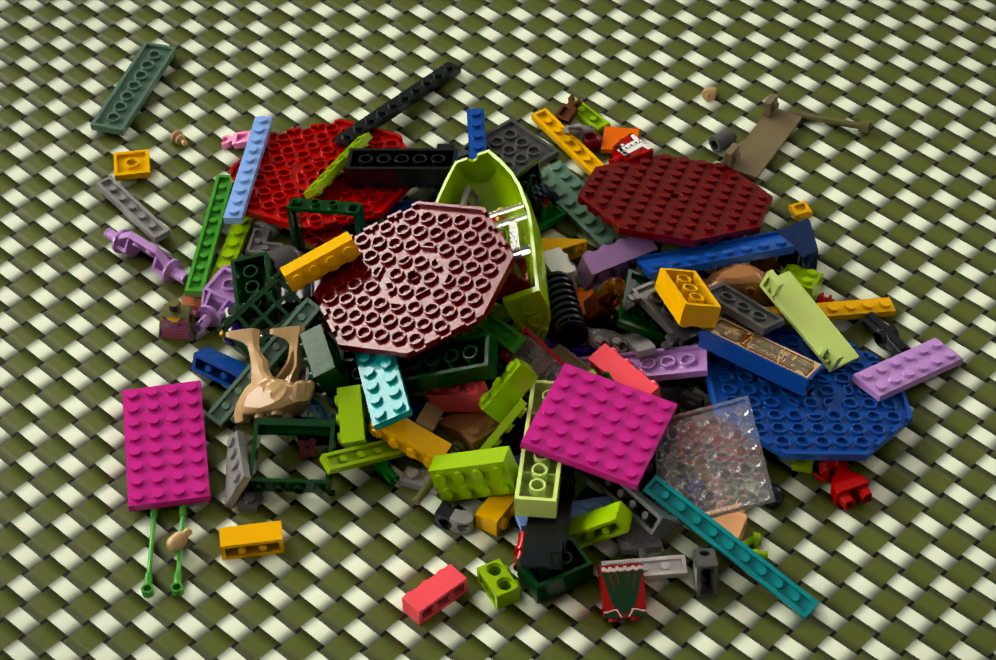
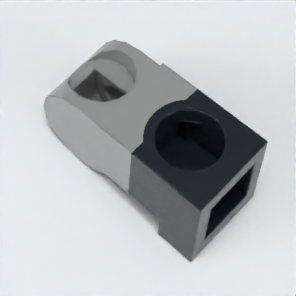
(454, 519)

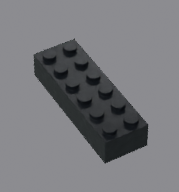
(399, 167)

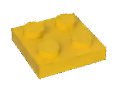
(132, 165)

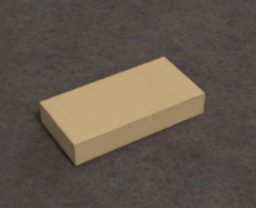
(429, 416)

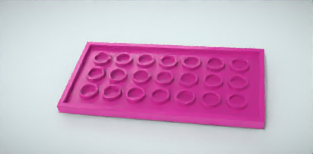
(165, 446)

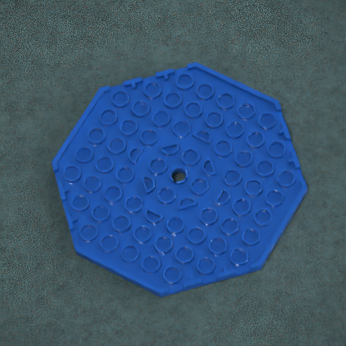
(829, 424)

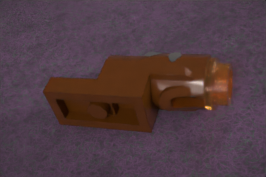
(599, 304)

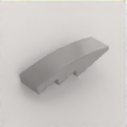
(639, 344)

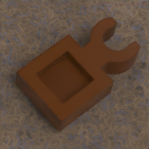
(569, 111)

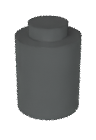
(722, 140)

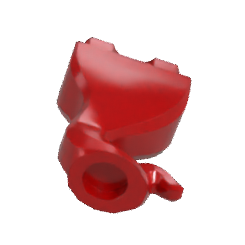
(845, 484)

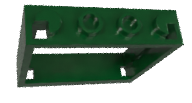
(334, 207)

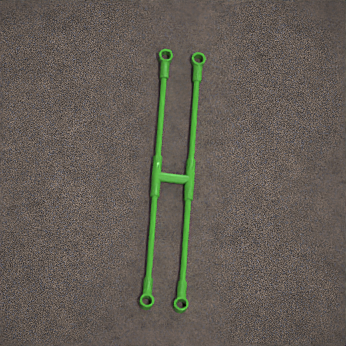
(178, 574)

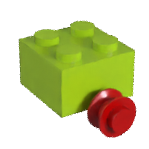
(810, 280)

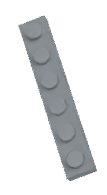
(133, 209)

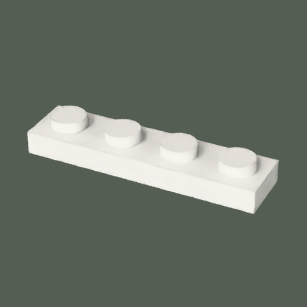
(657, 567)

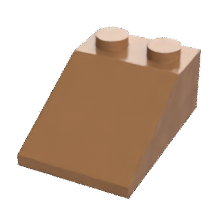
(469, 428)

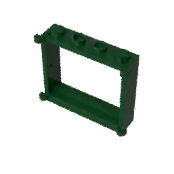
(291, 427)

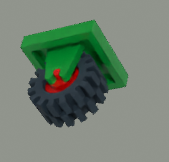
(545, 206)

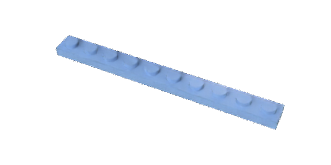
(248, 170)

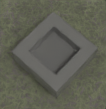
(250, 502)

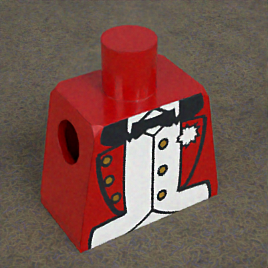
(630, 149)

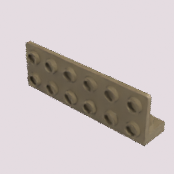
(763, 140)

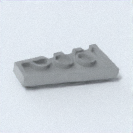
(236, 468)

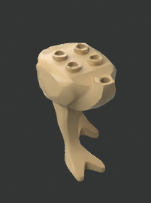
(270, 395)

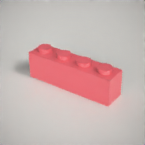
(622, 370)

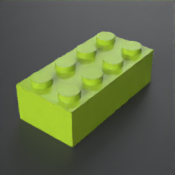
(474, 473)

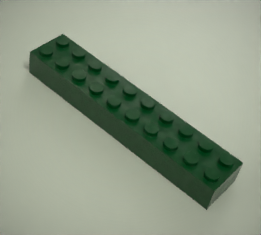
(441, 366)

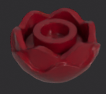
(592, 140)

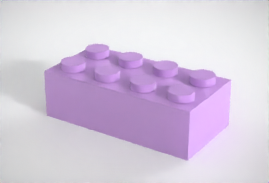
(612, 260)

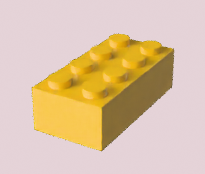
(687, 298)

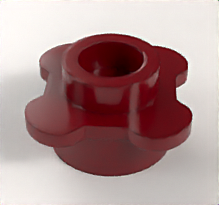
(303, 453)

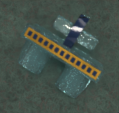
(321, 408)

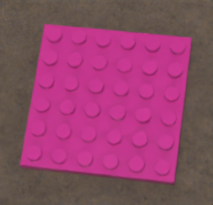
(599, 426)

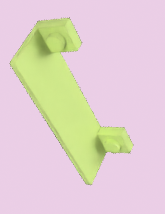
(808, 320)

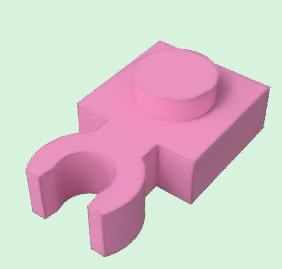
(238, 141)

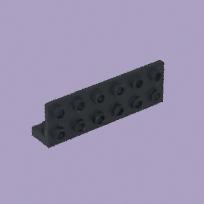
(547, 537)

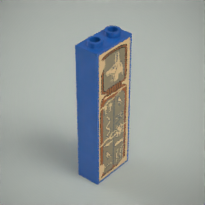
(761, 356)

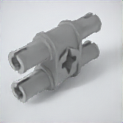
(598, 337)

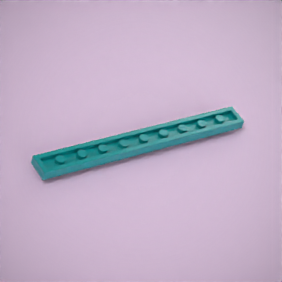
(731, 547)

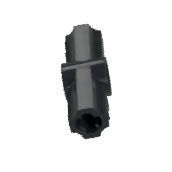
(884, 334)

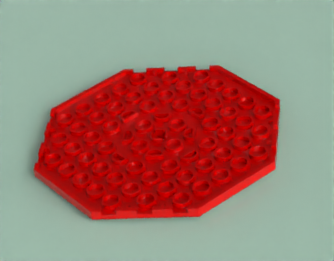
(297, 160)

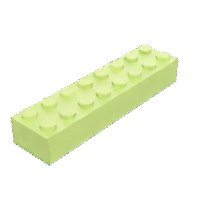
(538, 476)

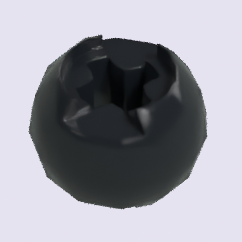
(779, 497)

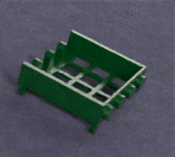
(257, 296)

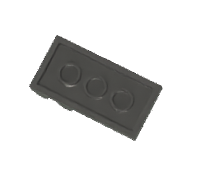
(745, 310)

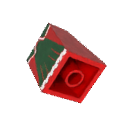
(622, 591)

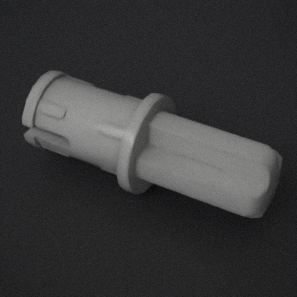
(577, 130)

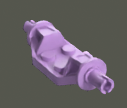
(132, 244)
(215, 298)

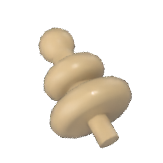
(709, 94)
(178, 138)

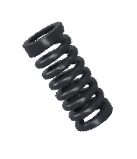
(566, 314)

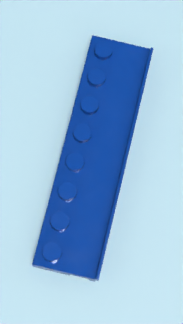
(717, 254)

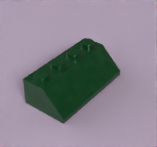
(249, 275)

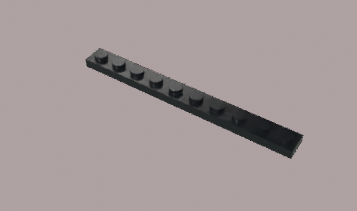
(399, 103)

